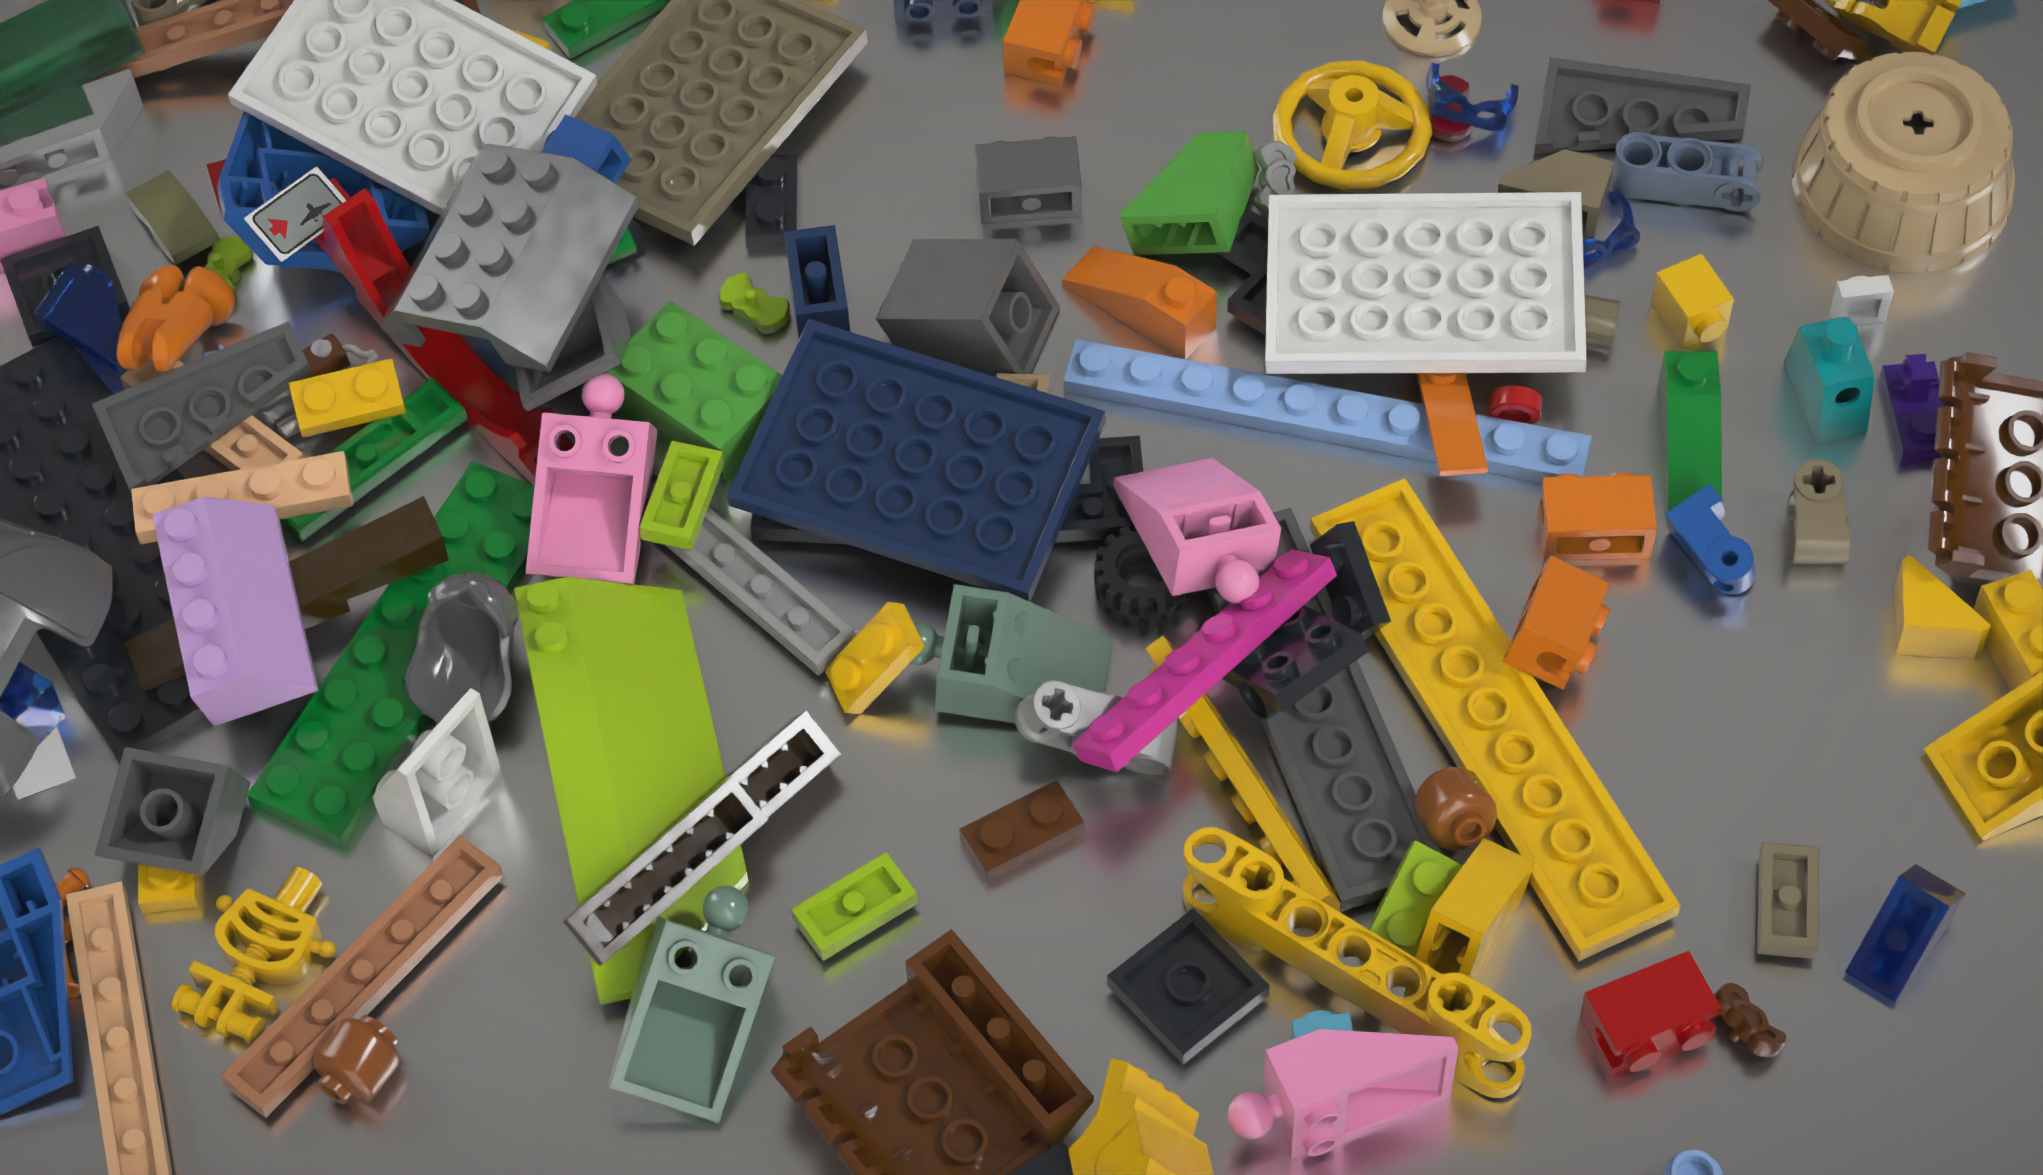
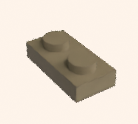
(1788, 900)

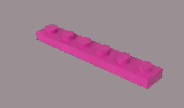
(1202, 661)

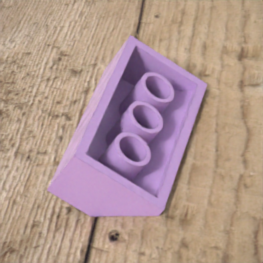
(234, 606)

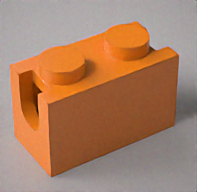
(1046, 38)
(1597, 517)
(1558, 622)

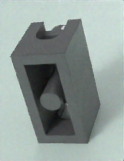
(1028, 179)

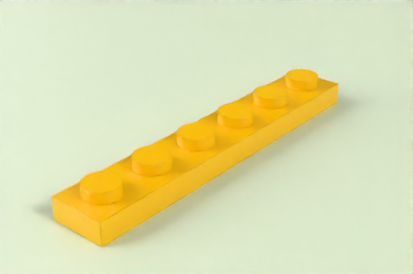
(1253, 796)

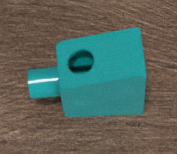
(1829, 361)

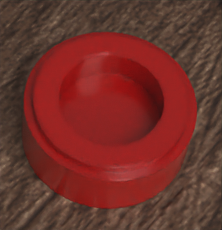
(1515, 404)

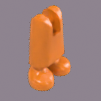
(172, 316)

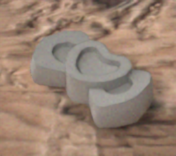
(1276, 174)

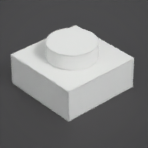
(1863, 299)

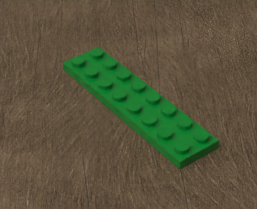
(362, 713)

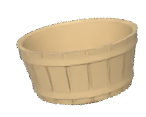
(1902, 194)

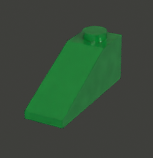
(1690, 423)

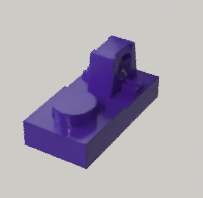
(1912, 406)

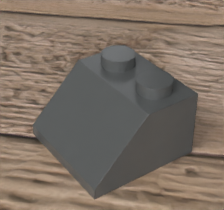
(171, 812)

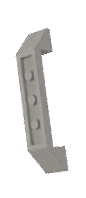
(78, 142)

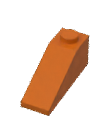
(1147, 297)

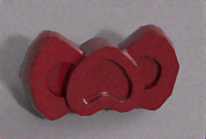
(1446, 129)

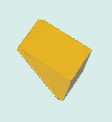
(1933, 618)

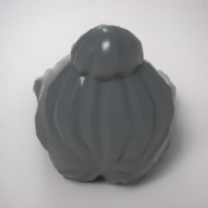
(463, 646)

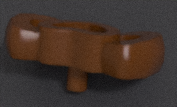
(1748, 1021)

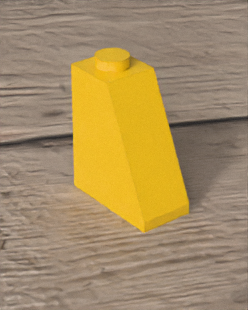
(1474, 911)

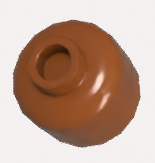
(1455, 808)
(356, 1059)

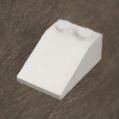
(441, 777)

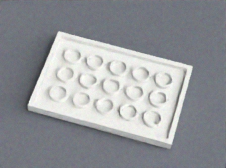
(407, 89)
(1425, 283)

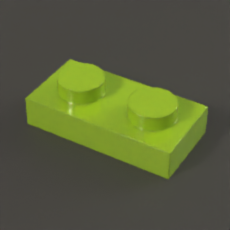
(681, 495)
(1411, 895)
(854, 906)

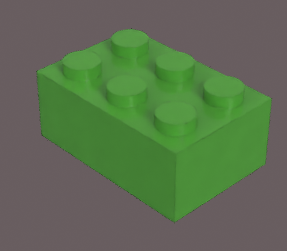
(695, 385)

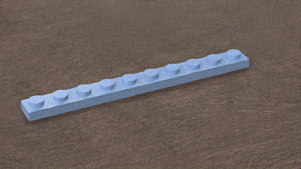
(1309, 410)

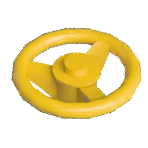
(1355, 121)

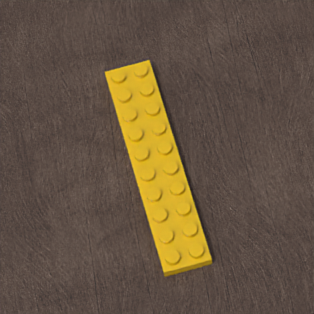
(1503, 729)

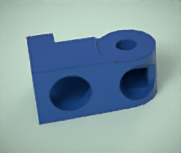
(1719, 556)

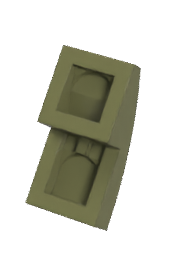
(172, 217)

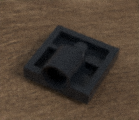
(1295, 661)

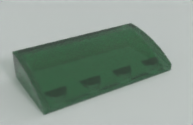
(61, 48)

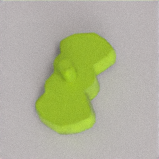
(227, 257)
(753, 304)

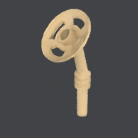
(1432, 21)

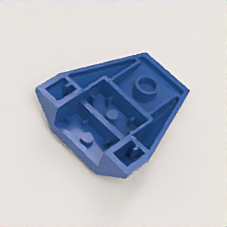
(268, 161)
(32, 984)

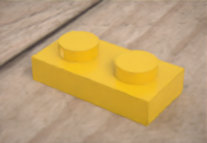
(347, 398)
(874, 658)

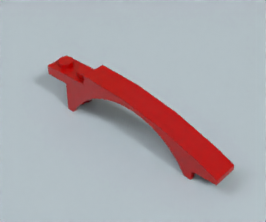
(373, 264)

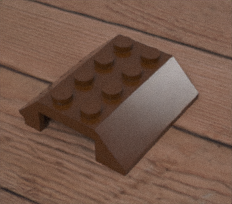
(1987, 473)
(936, 1076)

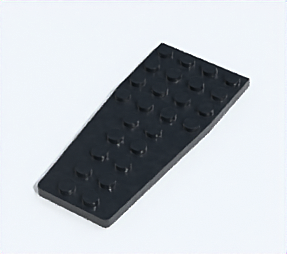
(68, 484)

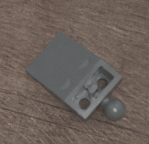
(591, 349)

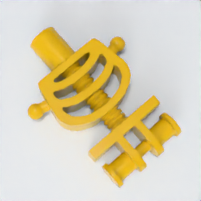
(282, 936)

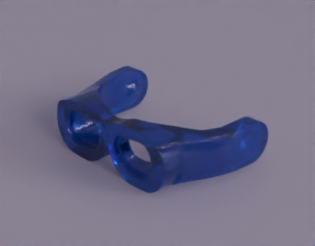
(1441, 93)
(1622, 237)

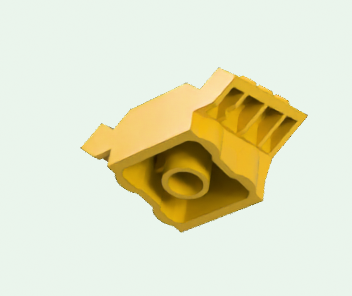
(1139, 1130)

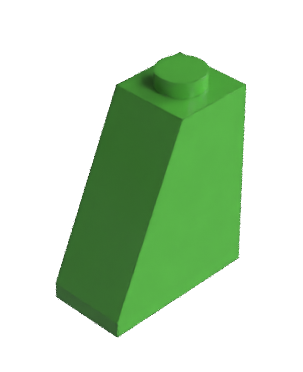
(1194, 198)

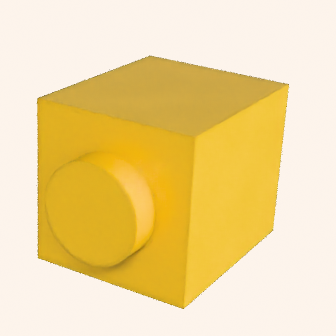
(1692, 301)

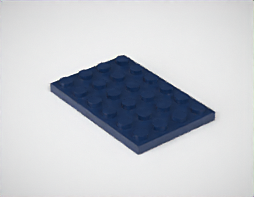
(917, 459)

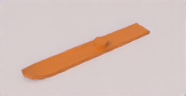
(1452, 424)

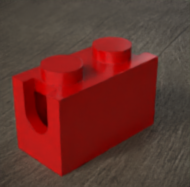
(1650, 1014)

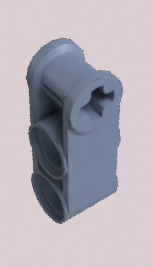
(1687, 171)

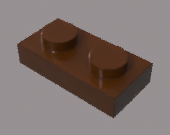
(1830, 34)
(1022, 830)

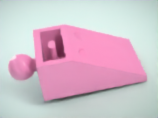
(586, 497)
(1202, 527)
(1342, 1085)

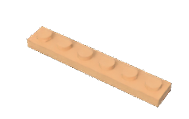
(118, 1032)

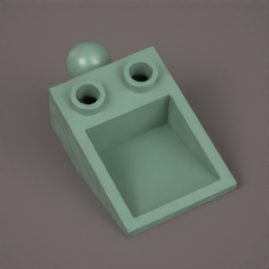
(1018, 654)
(691, 1022)

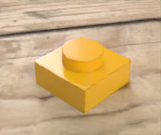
(166, 890)

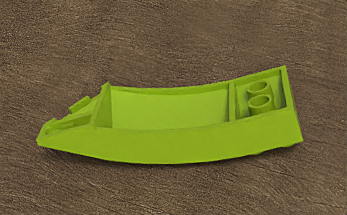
(622, 737)

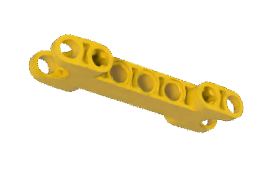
(1262, 909)

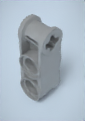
(1072, 714)

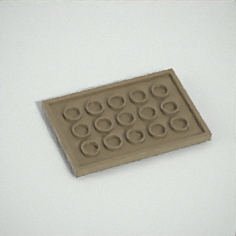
(713, 99)

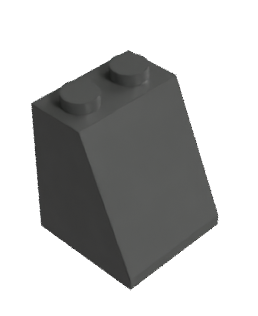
(970, 304)

